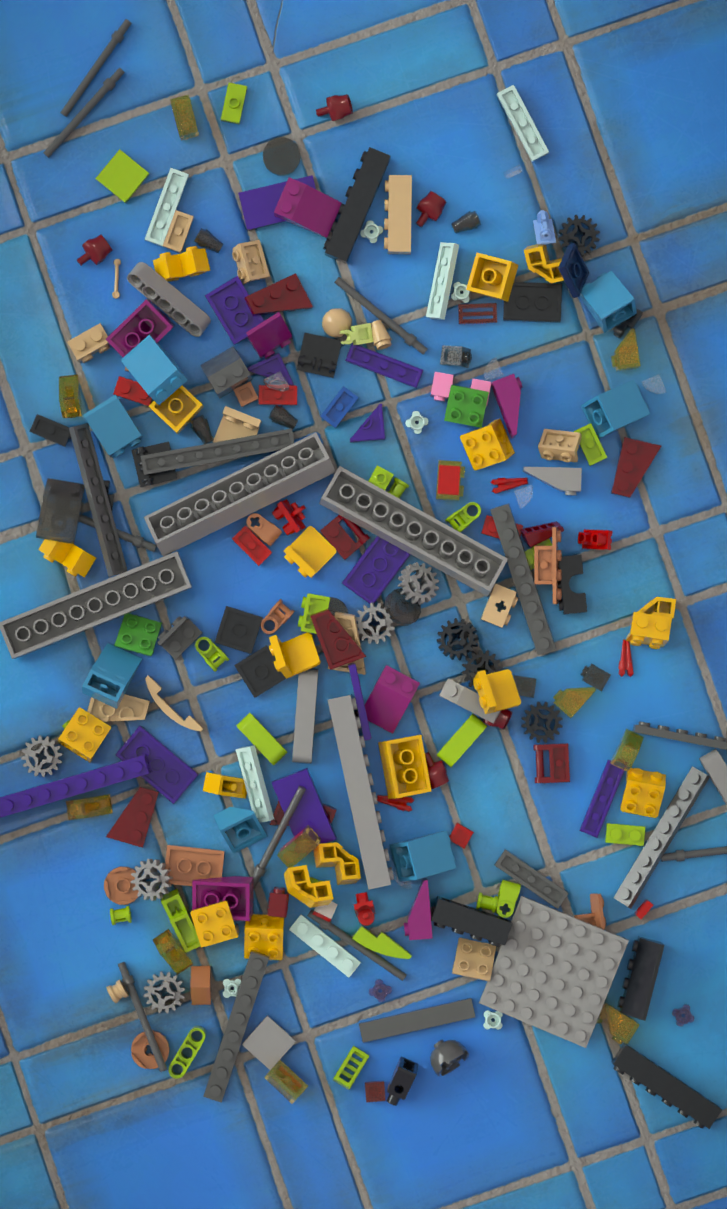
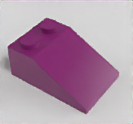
(307, 208)
(142, 322)
(269, 336)
(508, 399)
(390, 699)
(233, 889)
(419, 917)

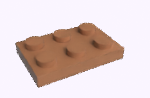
(193, 864)

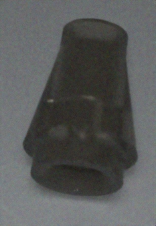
(466, 222)
(208, 241)
(282, 417)
(202, 429)

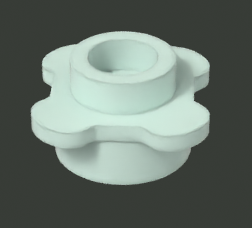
(366, 232)
(457, 296)
(416, 427)
(228, 984)
(488, 1023)

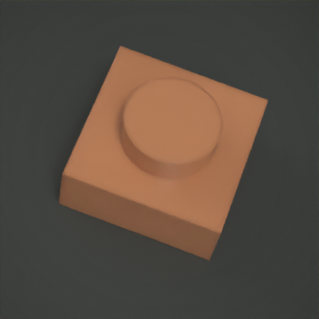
(246, 394)

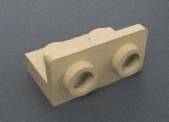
(250, 261)
(89, 343)
(559, 445)

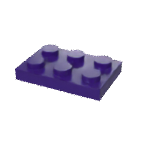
(233, 310)

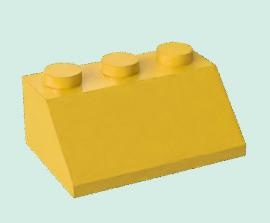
(404, 766)

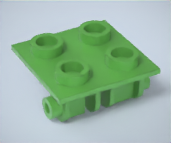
(466, 406)
(138, 634)

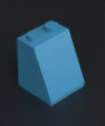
(608, 301)
(154, 369)
(615, 409)
(113, 426)
(423, 856)

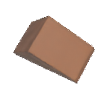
(200, 985)

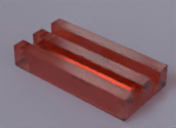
(477, 321)

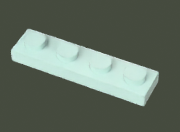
(522, 123)
(166, 206)
(442, 280)
(254, 783)
(325, 945)

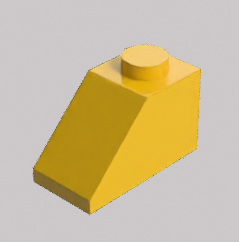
(224, 785)

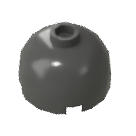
(447, 1056)

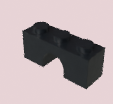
(571, 602)

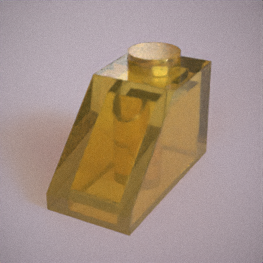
(626, 354)
(70, 396)
(572, 699)
(627, 750)
(89, 807)
(172, 951)
(620, 1025)

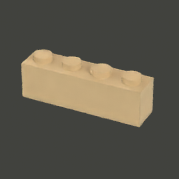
(399, 214)

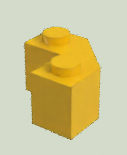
(539, 262)
(189, 263)
(69, 555)
(660, 607)
(346, 866)
(309, 893)

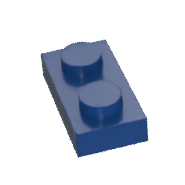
(339, 407)

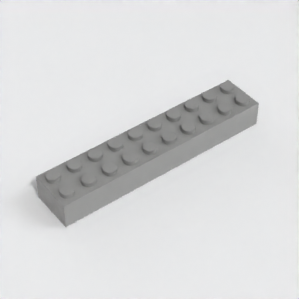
(239, 494)
(413, 531)
(95, 605)
(359, 792)

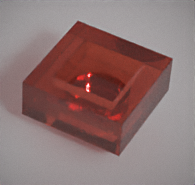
(375, 1091)

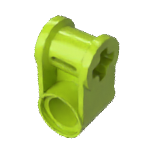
(463, 517)
(212, 654)
(507, 894)

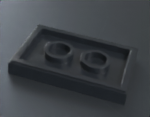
(534, 302)

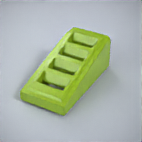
(342, 1082)

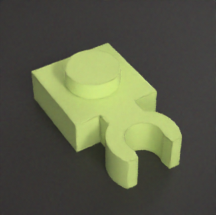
(358, 335)

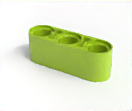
(261, 739)
(461, 740)
(185, 1061)

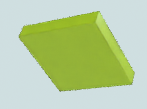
(122, 176)

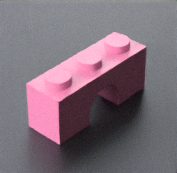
(442, 384)

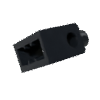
(401, 1080)

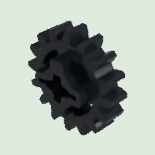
(591, 233)
(452, 645)
(485, 657)
(549, 717)

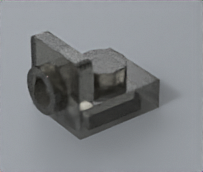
(455, 356)
(595, 676)
(525, 686)

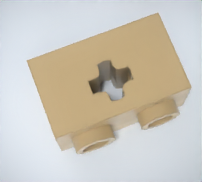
(497, 595)

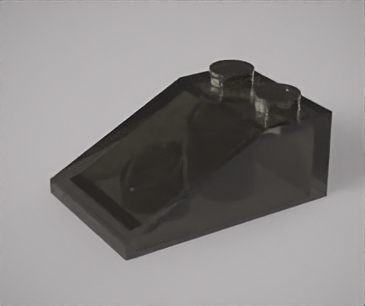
(61, 511)

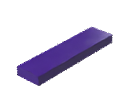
(384, 365)
(359, 701)
(602, 799)

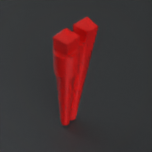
(509, 483)
(625, 661)
(399, 803)

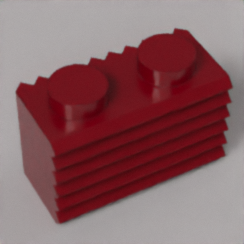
(278, 902)

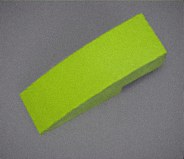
(180, 920)
(381, 944)

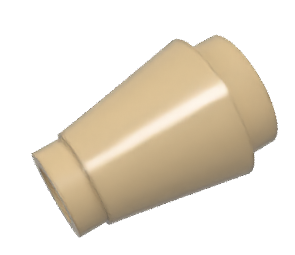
(380, 335)

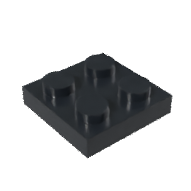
(238, 630)
(259, 671)

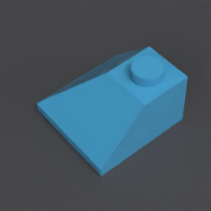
(239, 828)

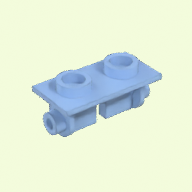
(544, 229)

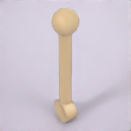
(116, 294)

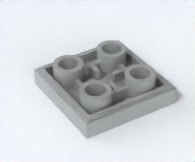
(268, 1042)

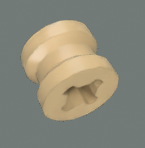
(117, 991)

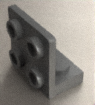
(179, 637)

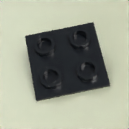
(319, 355)
(154, 478)

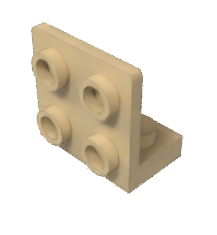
(236, 425)

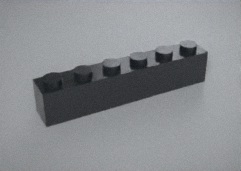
(357, 205)
(666, 1085)

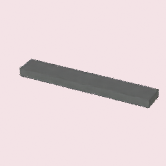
(417, 1020)

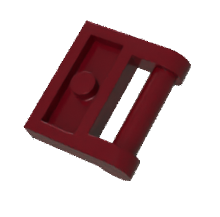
(341, 540)
(557, 761)

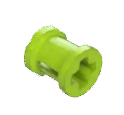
(398, 488)
(487, 902)
(120, 915)

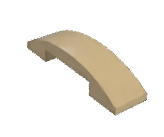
(154, 689)

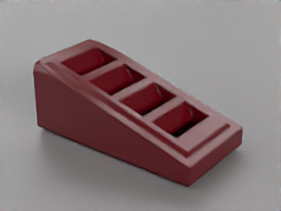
(539, 533)

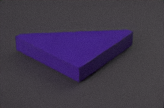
(270, 367)
(372, 428)

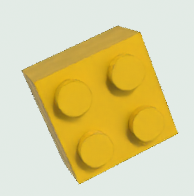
(492, 277)
(177, 409)

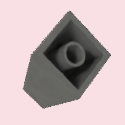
(226, 372)

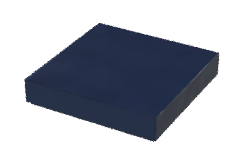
(573, 270)

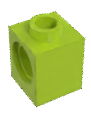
(381, 478)

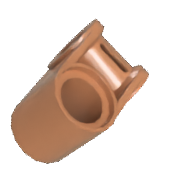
(266, 531)
(277, 616)

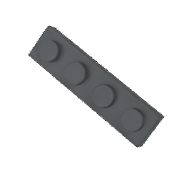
(531, 879)

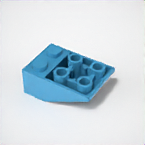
(111, 675)

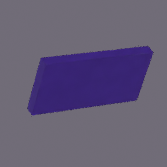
(260, 203)
(375, 569)
(168, 772)
(310, 808)

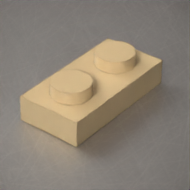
(178, 231)

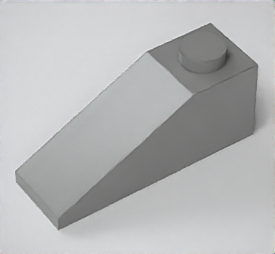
(561, 479)
(466, 699)

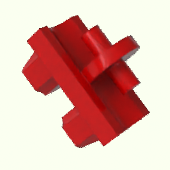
(292, 514)
(595, 539)
(364, 909)

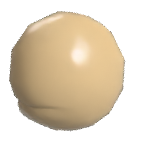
(335, 321)

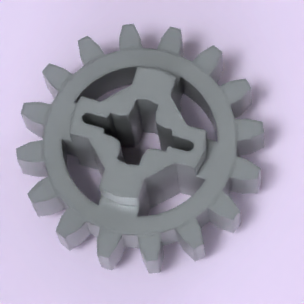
(418, 583)
(366, 624)
(34, 753)
(150, 871)
(173, 994)

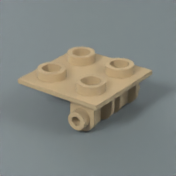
(474, 959)

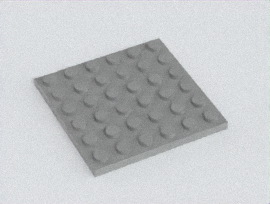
(554, 971)

